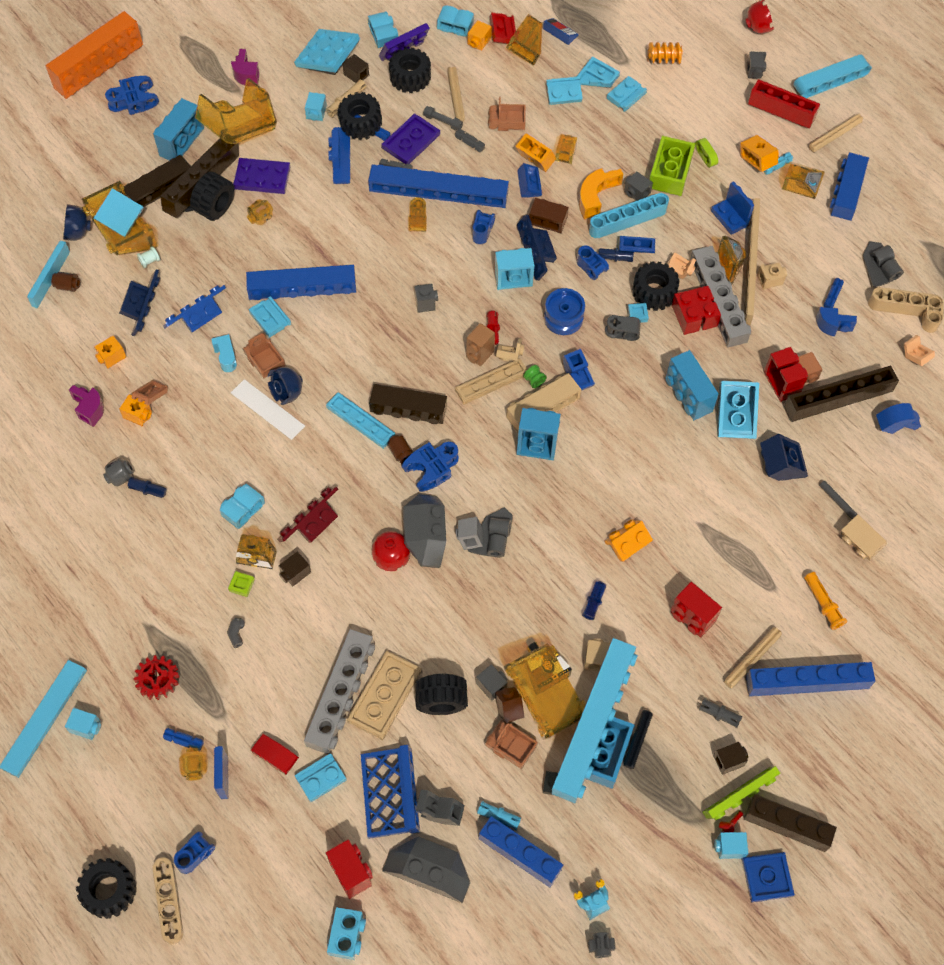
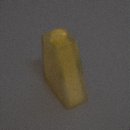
(527, 40)

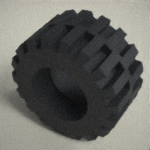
(410, 60)
(364, 125)
(212, 196)
(657, 274)
(441, 694)
(92, 878)

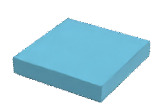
(118, 212)

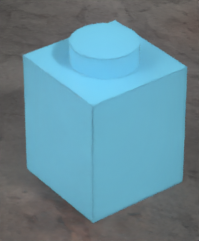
(315, 106)
(83, 724)
(731, 845)

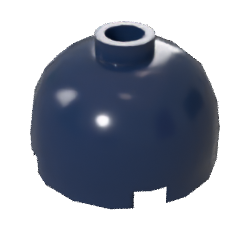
(75, 223)
(285, 384)

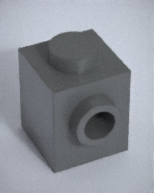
(637, 186)
(425, 298)
(491, 681)

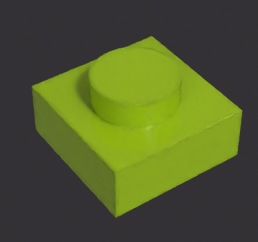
(241, 584)

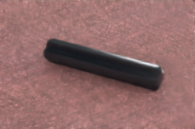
(638, 739)

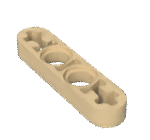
(164, 901)

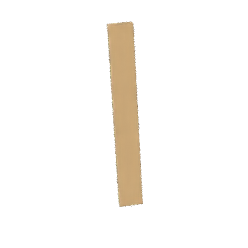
(752, 262)

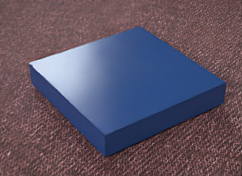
(221, 772)
(768, 877)

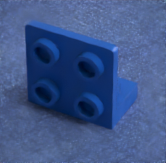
(734, 211)

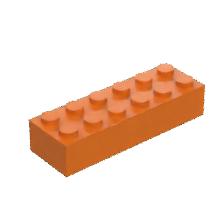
(94, 54)

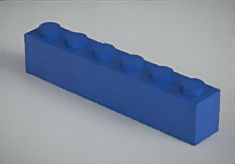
(301, 282)
(810, 679)

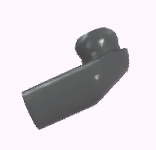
(233, 630)

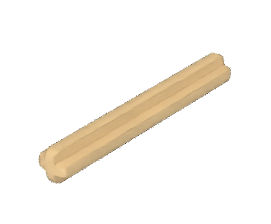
(456, 94)
(836, 132)
(752, 658)

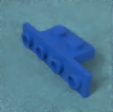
(340, 156)
(199, 313)

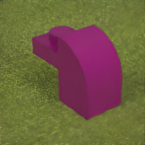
(243, 69)
(90, 404)

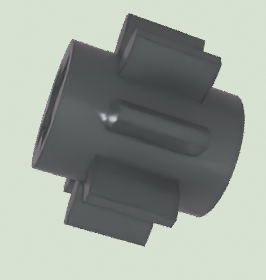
(601, 945)

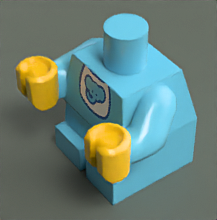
(595, 903)

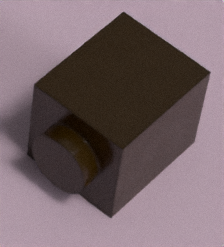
(355, 68)
(294, 569)
(731, 758)

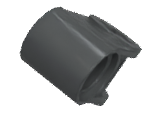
(625, 328)

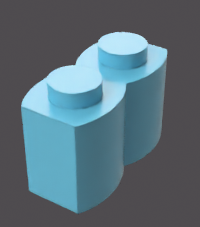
(455, 20)
(382, 28)
(241, 506)

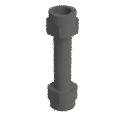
(430, 113)

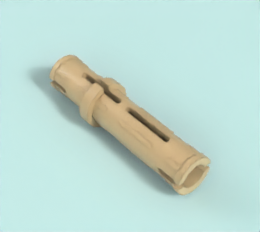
(357, 87)

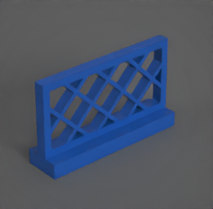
(408, 792)

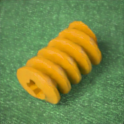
(664, 52)

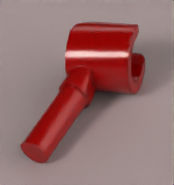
(730, 826)

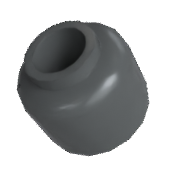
(118, 472)

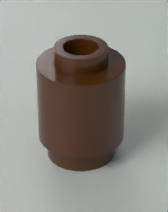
(65, 281)
(399, 448)

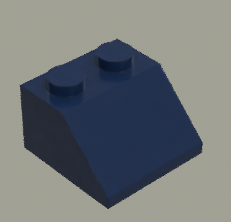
(783, 458)

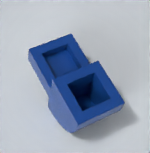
(831, 322)
(576, 366)

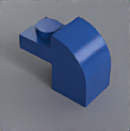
(898, 417)

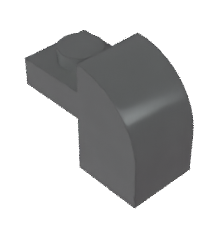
(439, 809)

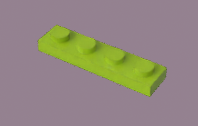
(748, 789)

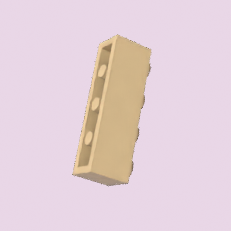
(548, 398)

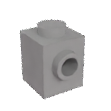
(470, 533)

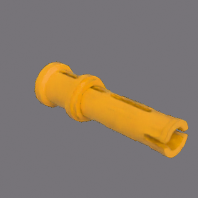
(829, 608)

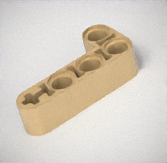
(909, 303)

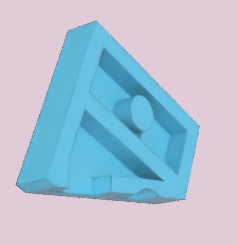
(598, 74)

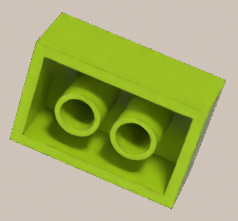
(672, 165)

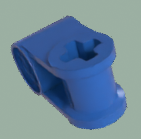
(482, 227)
(593, 264)
(194, 852)

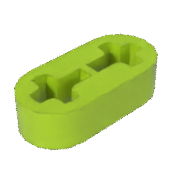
(706, 152)

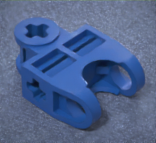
(139, 95)
(434, 463)

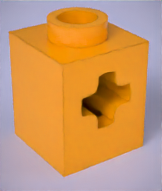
(479, 35)
(109, 352)
(135, 411)

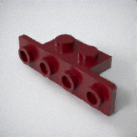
(314, 520)

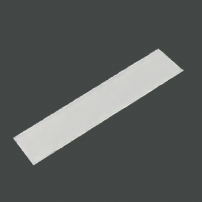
(268, 409)

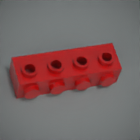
(783, 103)

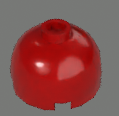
(759, 18)
(390, 551)

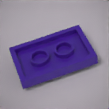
(406, 40)
(410, 139)
(262, 175)

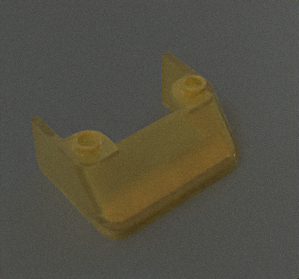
(242, 121)

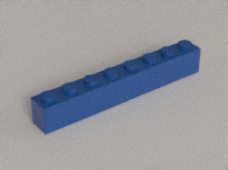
(438, 186)

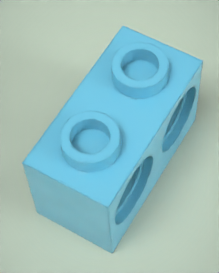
(340, 933)

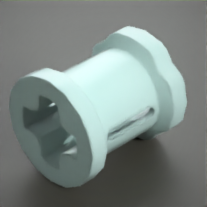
(148, 257)

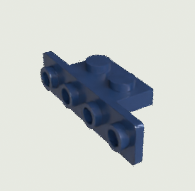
(539, 243)
(136, 301)

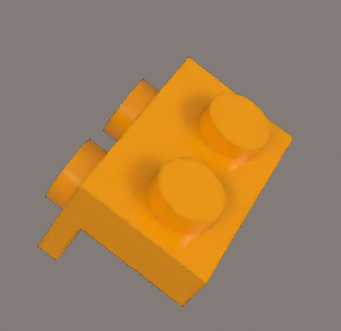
(629, 539)

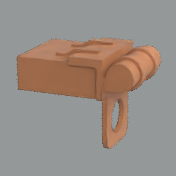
(507, 116)
(263, 355)
(511, 744)

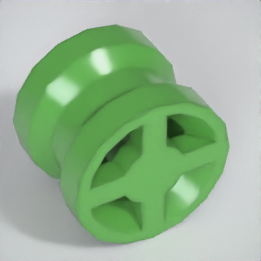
(535, 376)

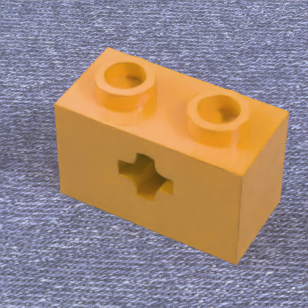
(535, 152)
(759, 153)

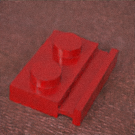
(502, 27)

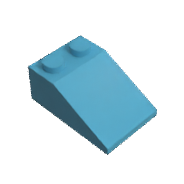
(738, 409)

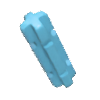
(786, 158)

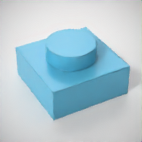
(638, 311)

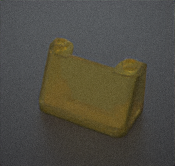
(139, 237)
(546, 690)

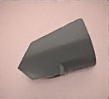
(881, 264)
(495, 533)

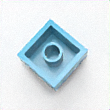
(514, 268)

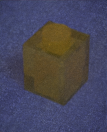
(566, 148)

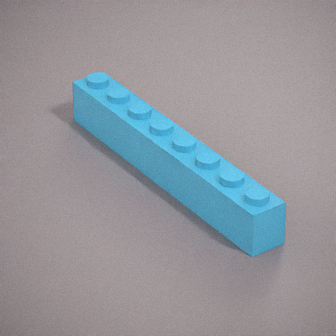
(593, 722)

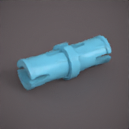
(499, 814)

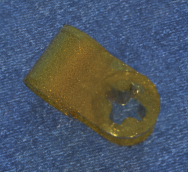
(417, 215)

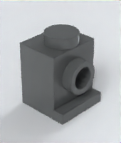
(756, 64)

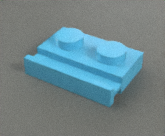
(564, 90)
(626, 93)
(269, 316)
(320, 777)

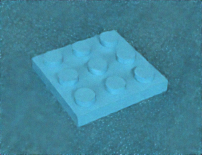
(327, 50)

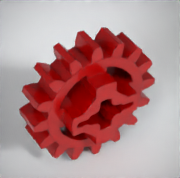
(149, 672)

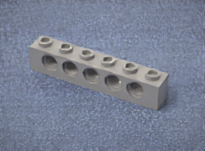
(708, 271)
(354, 643)

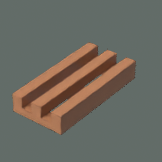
(152, 394)

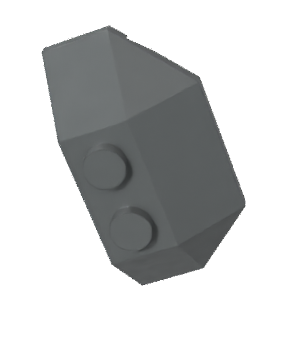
(425, 529)
(429, 867)

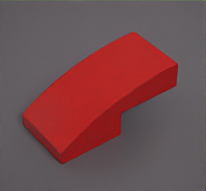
(274, 754)

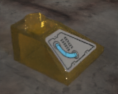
(803, 180)
(731, 257)

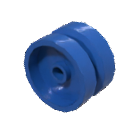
(564, 311)

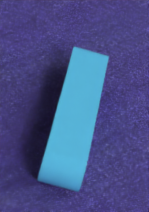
(832, 76)
(628, 215)

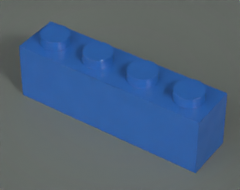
(850, 185)
(520, 851)

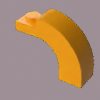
(592, 186)

